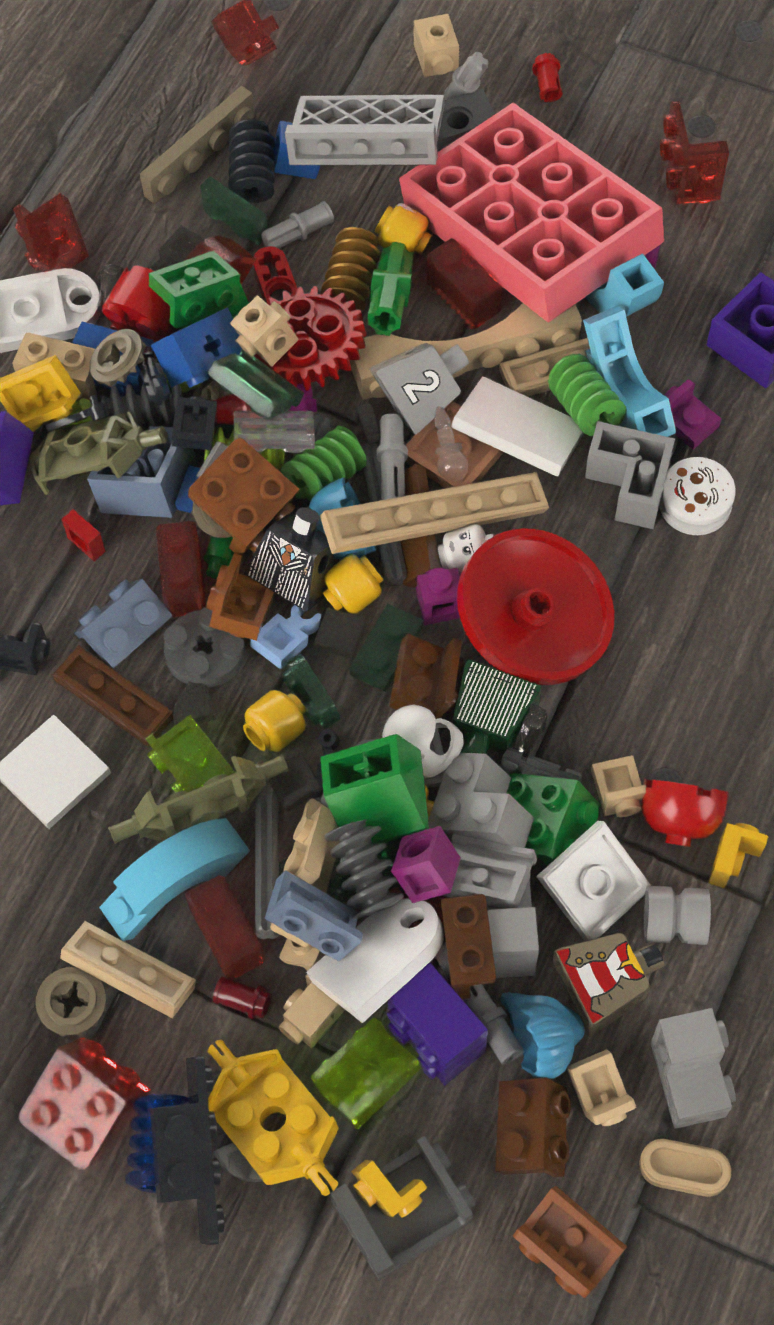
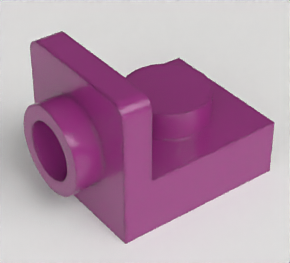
(691, 417)

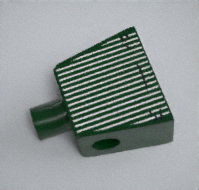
(492, 708)

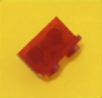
(51, 235)

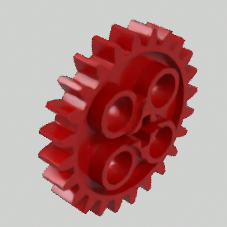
(328, 336)

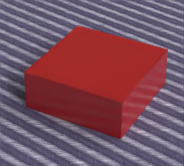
(83, 535)

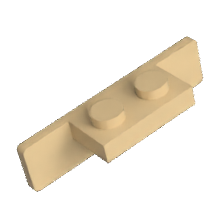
(311, 853)

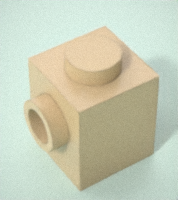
(436, 53)

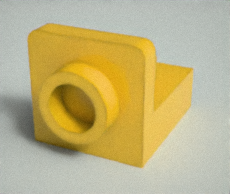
(731, 851)

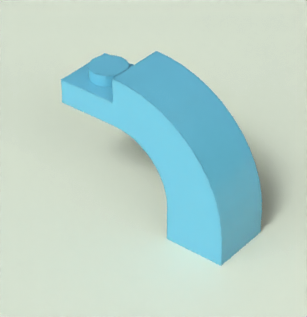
(629, 287)
(616, 361)
(170, 869)

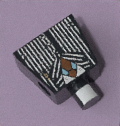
(293, 559)

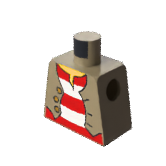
(606, 977)

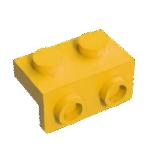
(39, 393)

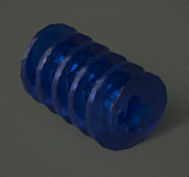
(143, 1161)

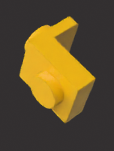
(377, 1190)

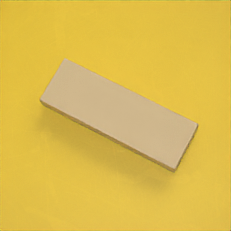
(531, 372)
(128, 969)

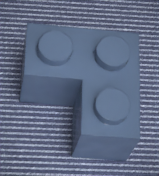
(148, 485)

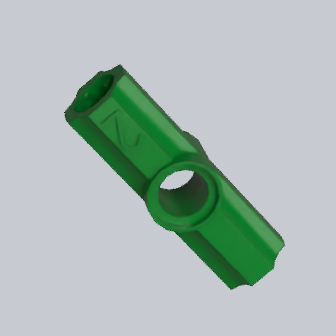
(390, 289)

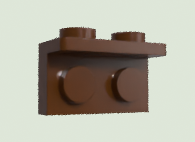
(427, 675)
(468, 942)

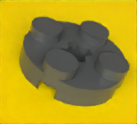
(199, 667)

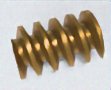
(352, 265)

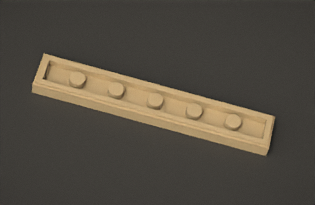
(433, 512)

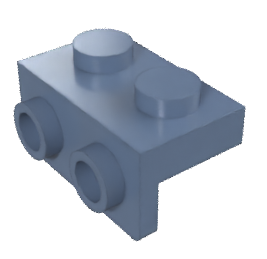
(123, 622)
(313, 916)

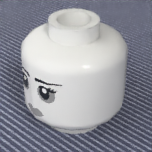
(460, 546)

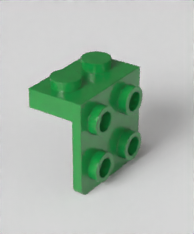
(560, 812)

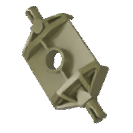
(92, 447)
(212, 801)

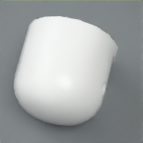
(418, 727)

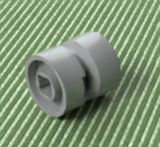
(679, 915)

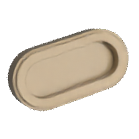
(685, 1167)

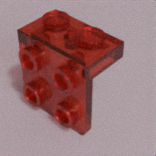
(694, 170)
(80, 1100)

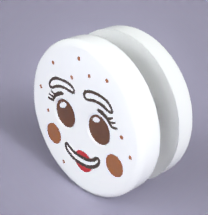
(697, 496)

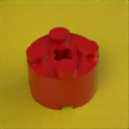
(137, 306)

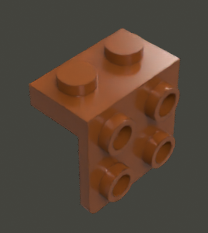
(243, 495)

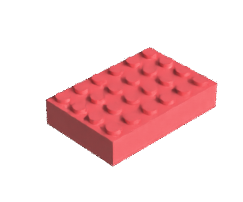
(533, 210)

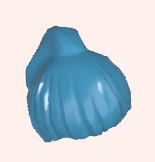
(544, 1031)

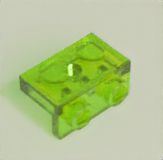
(187, 756)
(365, 1073)

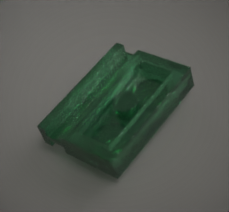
(255, 384)

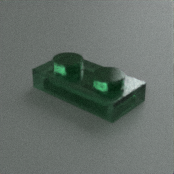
(233, 210)
(379, 654)

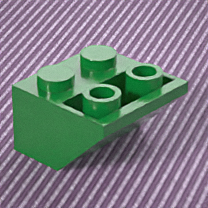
(377, 784)

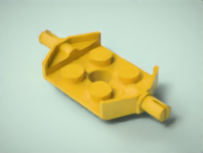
(263, 1085)

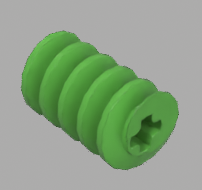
(585, 393)
(334, 458)

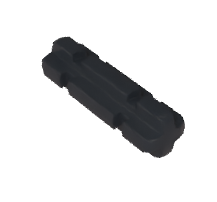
(153, 378)

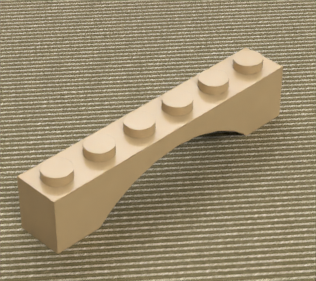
(512, 338)

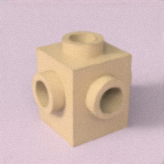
(264, 330)

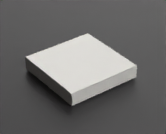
(52, 771)
(594, 881)

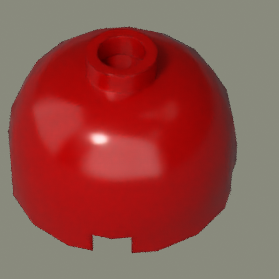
(683, 810)

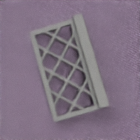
(374, 143)

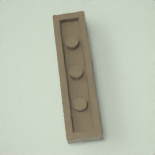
(196, 146)

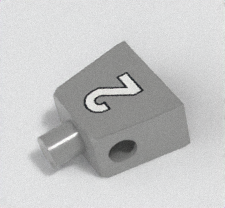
(420, 382)

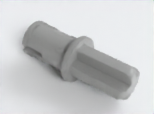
(467, 77)
(298, 226)

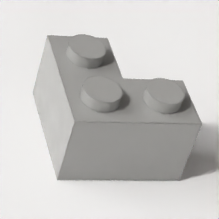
(637, 464)
(476, 804)
(514, 938)
(688, 1064)

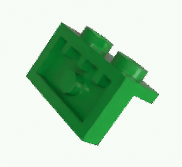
(196, 288)

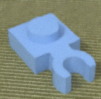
(284, 637)

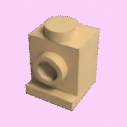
(309, 1015)

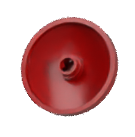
(535, 606)

